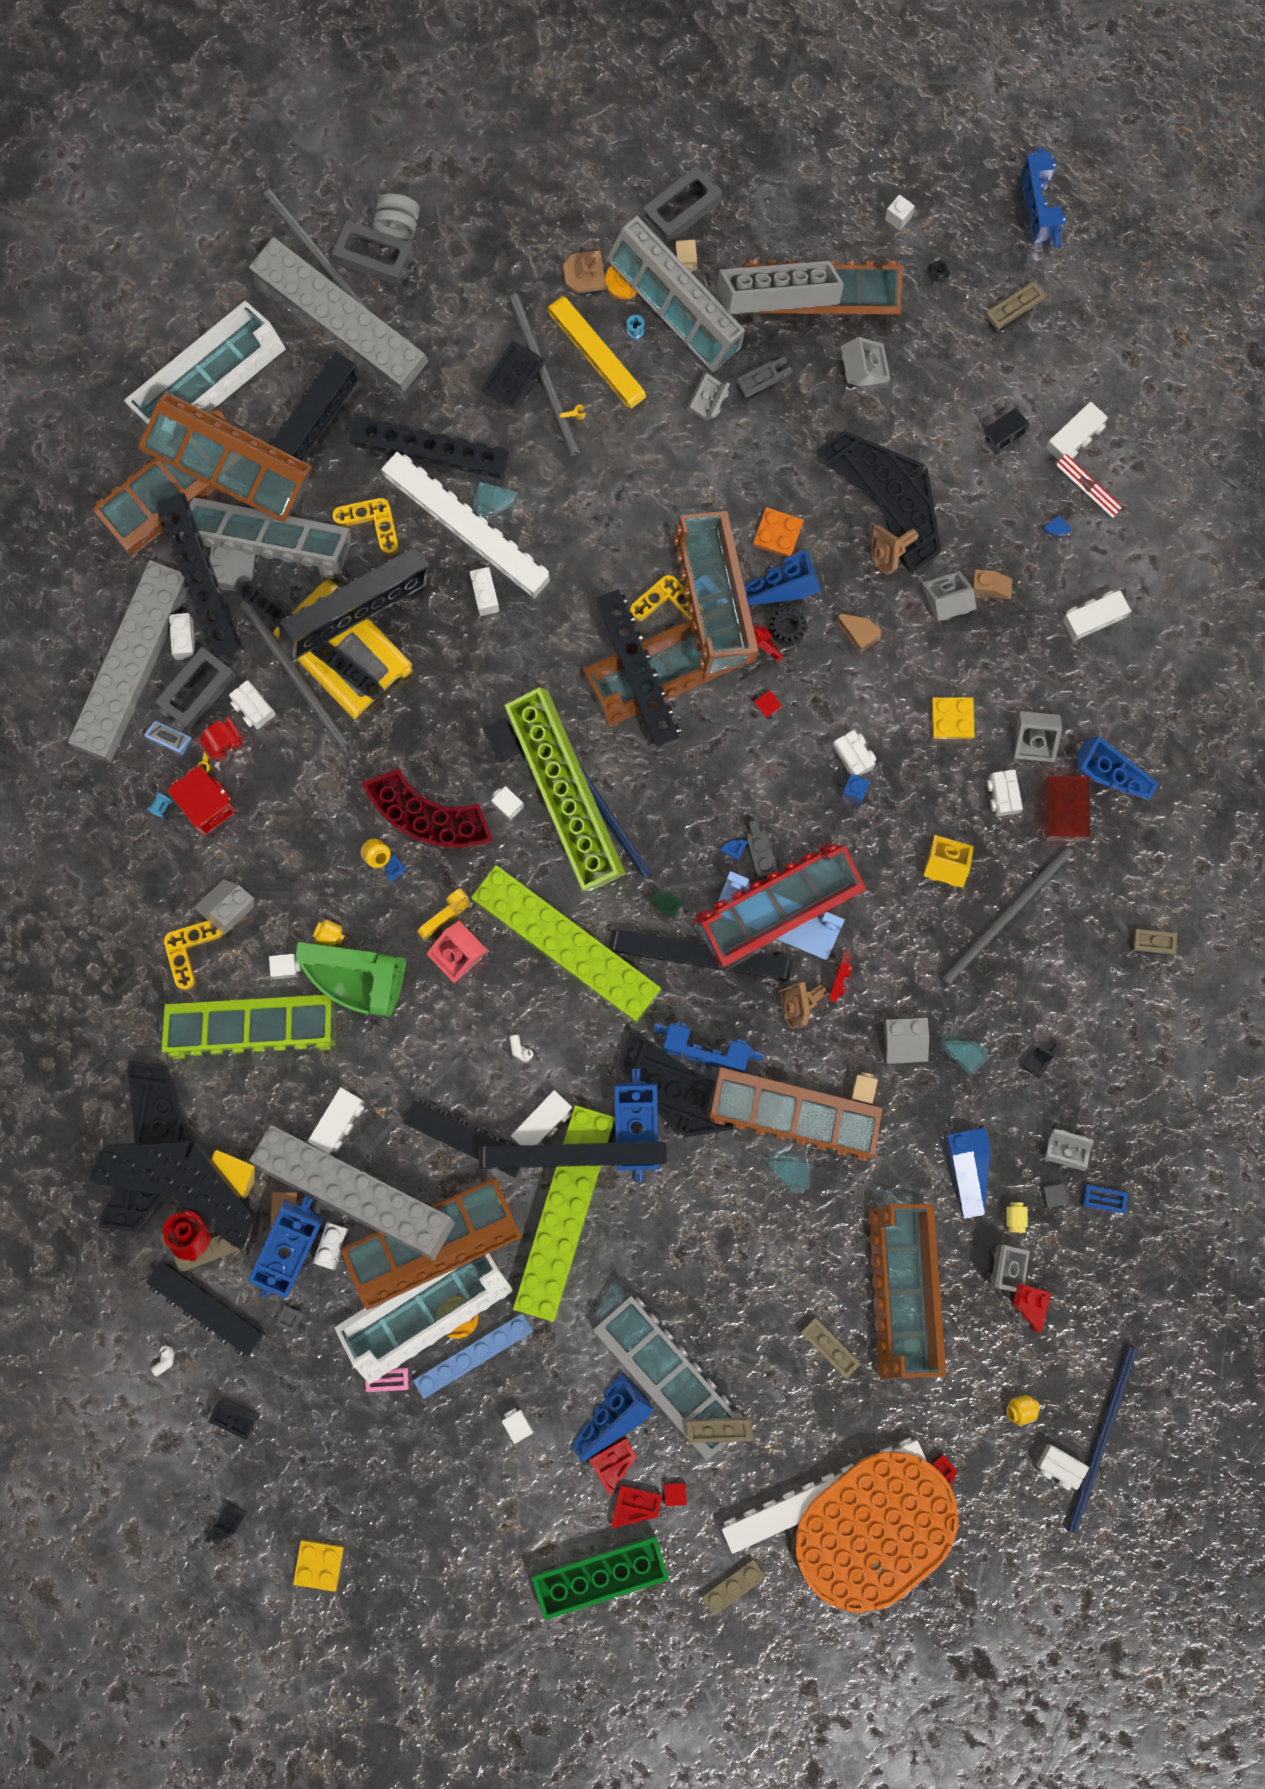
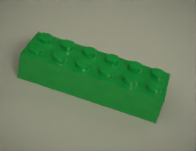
(600, 1577)

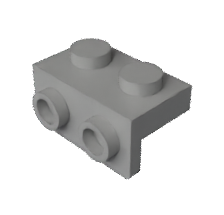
(708, 397)
(1068, 1149)

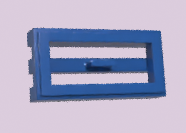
(1087, 1196)

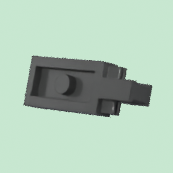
(760, 850)

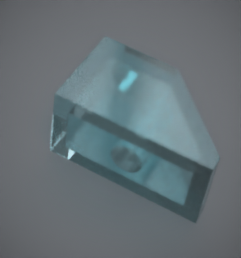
(493, 499)
(967, 1054)
(792, 1174)

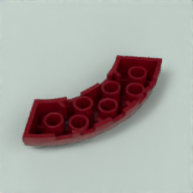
(425, 819)

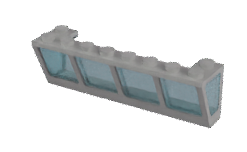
(675, 295)
(261, 534)
(663, 1369)

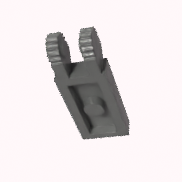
(763, 377)

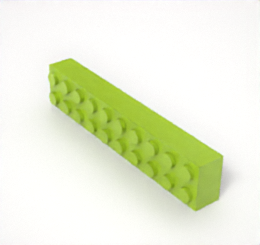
(565, 789)
(566, 944)
(562, 1221)

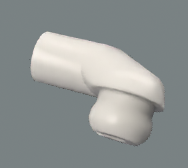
(519, 1051)
(166, 1360)

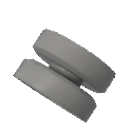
(396, 216)

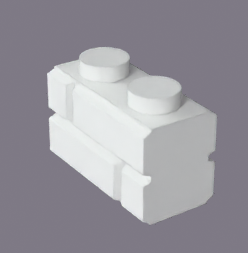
(484, 591)
(182, 636)
(252, 704)
(854, 754)
(1005, 793)
(330, 1245)
(1062, 1466)

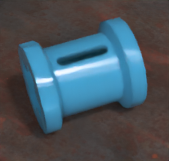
(635, 320)
(159, 805)

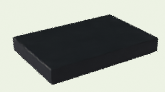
(513, 375)

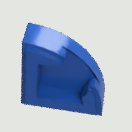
(1057, 527)
(734, 848)
(394, 868)

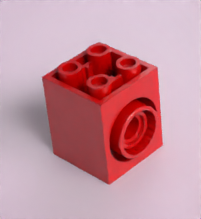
(202, 799)

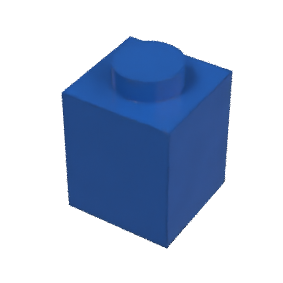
(855, 789)

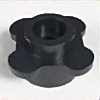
(938, 265)

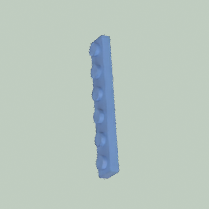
(473, 1355)

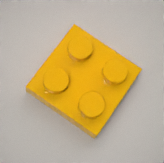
(953, 718)
(318, 1565)

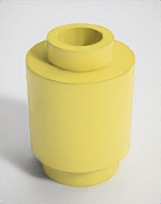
(1017, 1217)

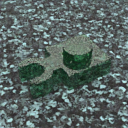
(667, 903)

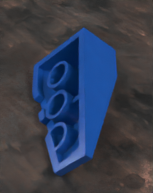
(789, 581)
(1111, 768)
(970, 1166)
(618, 1414)

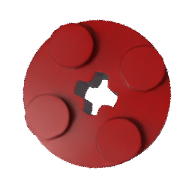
(220, 739)
(186, 1235)

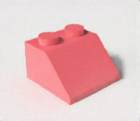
(456, 951)

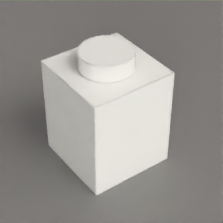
(899, 212)
(506, 803)
(284, 966)
(517, 1425)

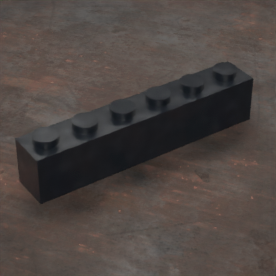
(452, 1132)
(205, 1308)

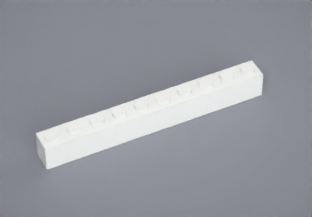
(466, 525)
(788, 1511)

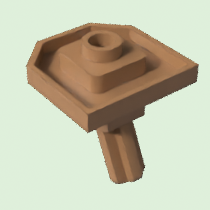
(584, 272)
(888, 548)
(798, 1002)

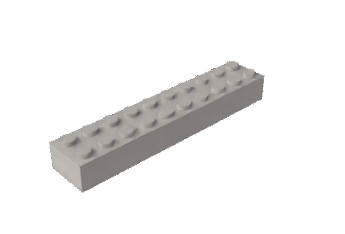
(338, 314)
(129, 662)
(352, 1192)

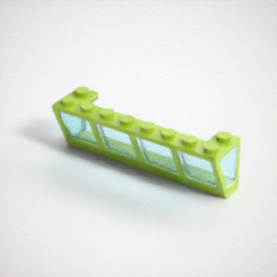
(248, 1025)

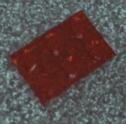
(1067, 808)

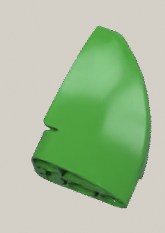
(354, 977)

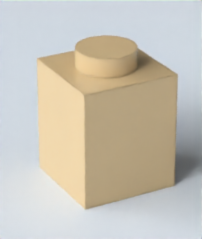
(686, 253)
(864, 1088)

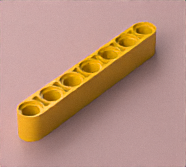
(596, 352)

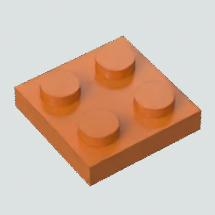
(778, 532)

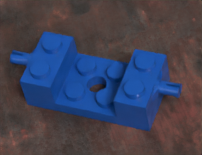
(1044, 222)
(676, 1043)
(636, 1103)
(295, 1230)

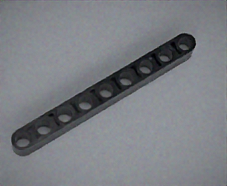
(331, 660)
(697, 955)
(572, 1155)

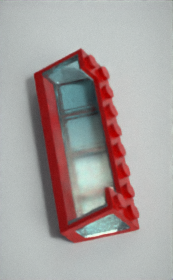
(778, 903)

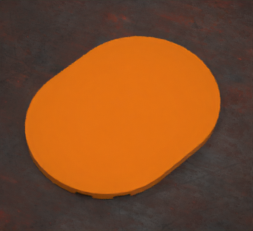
(880, 1512)

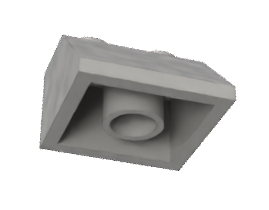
(865, 362)
(232, 567)
(949, 595)
(1037, 736)
(225, 905)
(906, 1040)
(1009, 1268)

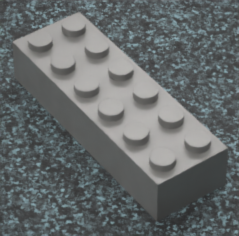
(779, 287)

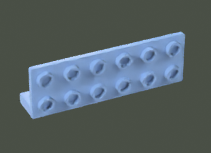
(813, 937)

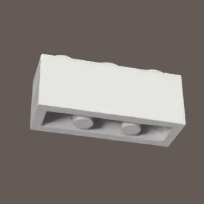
(1077, 432)
(1096, 614)
(543, 1121)
(336, 1122)

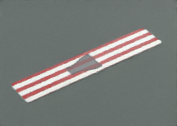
(1089, 485)

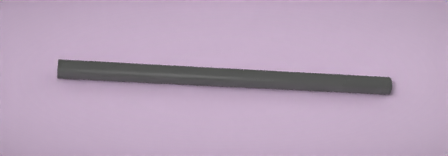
(310, 245)
(544, 375)
(294, 674)
(1007, 915)

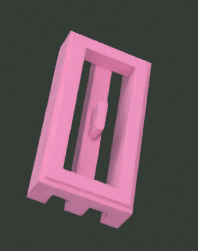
(405, 1378)

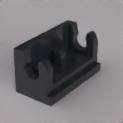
(1006, 430)
(504, 741)
(234, 1418)

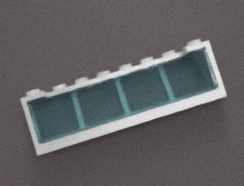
(212, 364)
(416, 1319)

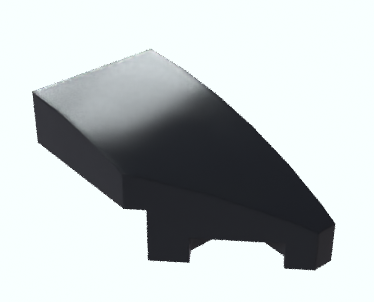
(1040, 1058)
(227, 1523)

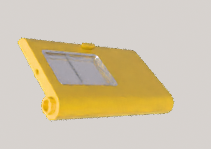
(362, 645)

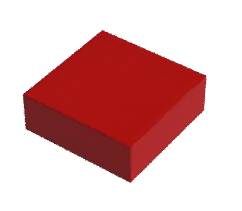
(767, 704)
(675, 1494)

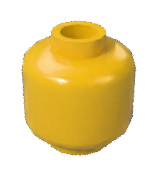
(375, 853)
(328, 934)
(1023, 1410)

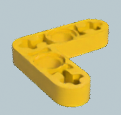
(378, 517)
(664, 594)
(457, 901)
(181, 949)

